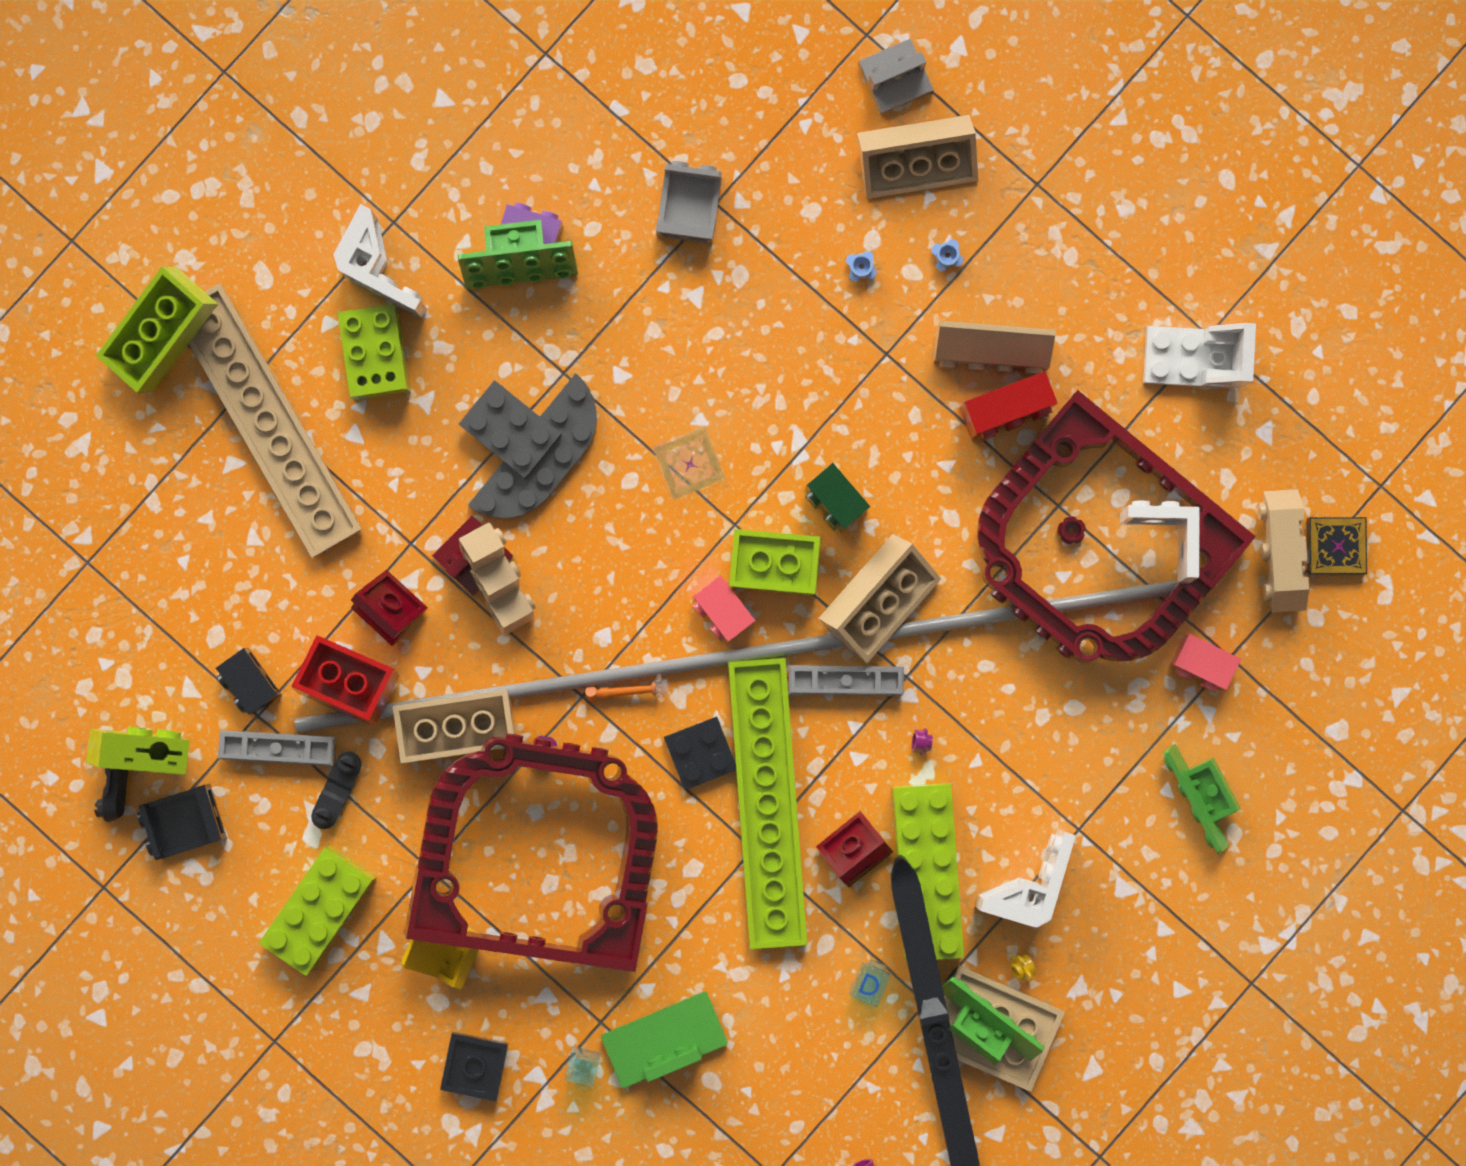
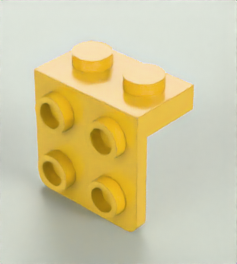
(440, 960)

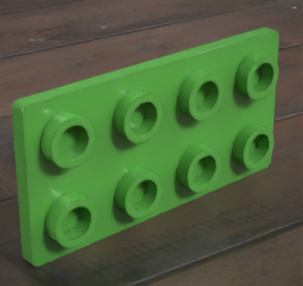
(517, 255)
(664, 1040)

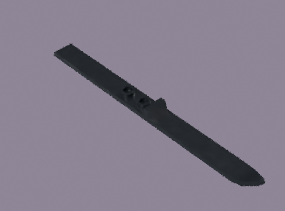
(933, 1014)

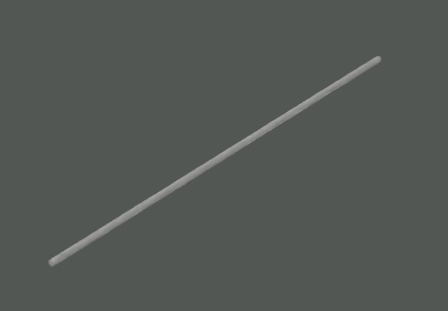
(760, 652)

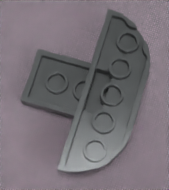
(533, 447)

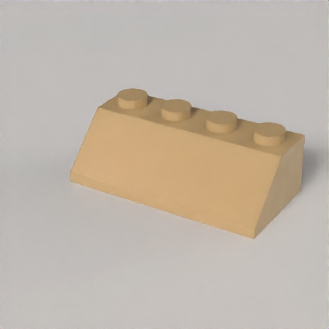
(918, 156)
(993, 346)
(880, 597)
(452, 725)

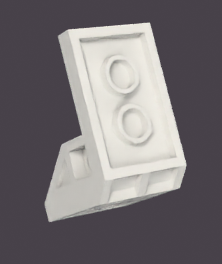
(365, 243)
(1200, 357)
(1012, 898)

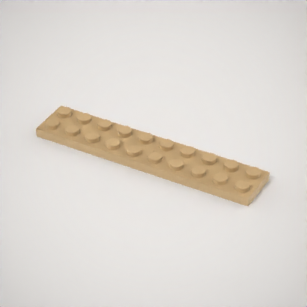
(272, 428)

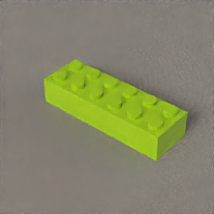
(928, 842)

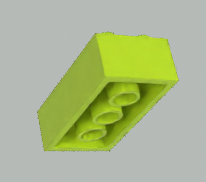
(156, 329)
(317, 910)

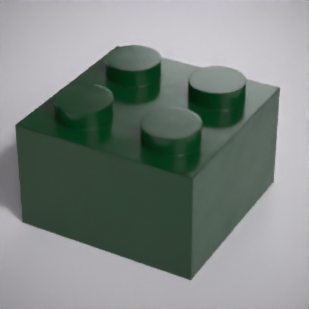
(836, 498)

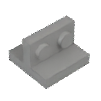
(896, 76)

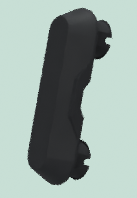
(336, 790)
(114, 794)

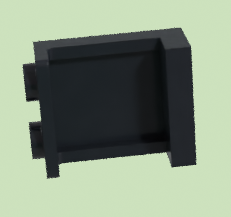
(181, 822)

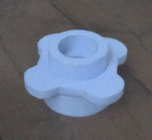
(949, 247)
(854, 262)

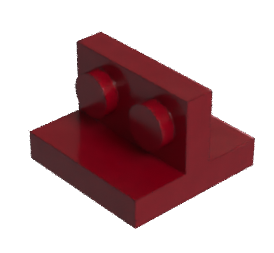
(453, 561)
(387, 606)
(854, 849)

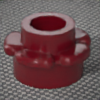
(1078, 526)

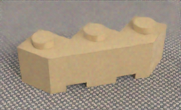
(1284, 550)
(497, 578)

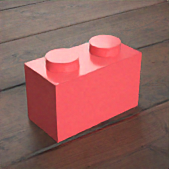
(723, 609)
(1205, 663)

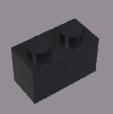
(247, 681)

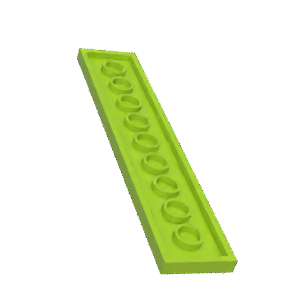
(767, 803)

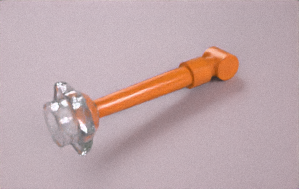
(658, 688)

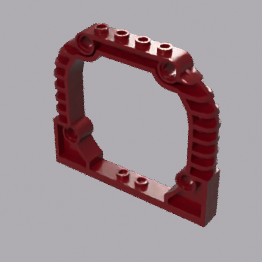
(1082, 427)
(607, 944)

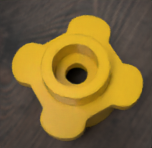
(1023, 968)

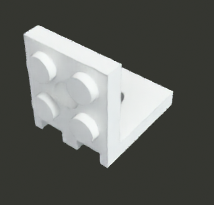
(1171, 515)

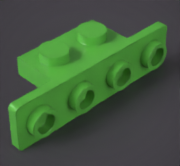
(1206, 792)
(986, 1027)

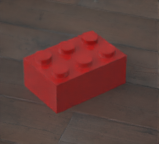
(1009, 406)
(345, 681)

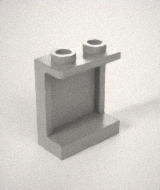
(689, 202)

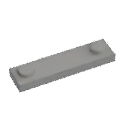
(846, 680)
(276, 748)

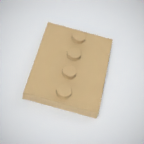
(1026, 1012)

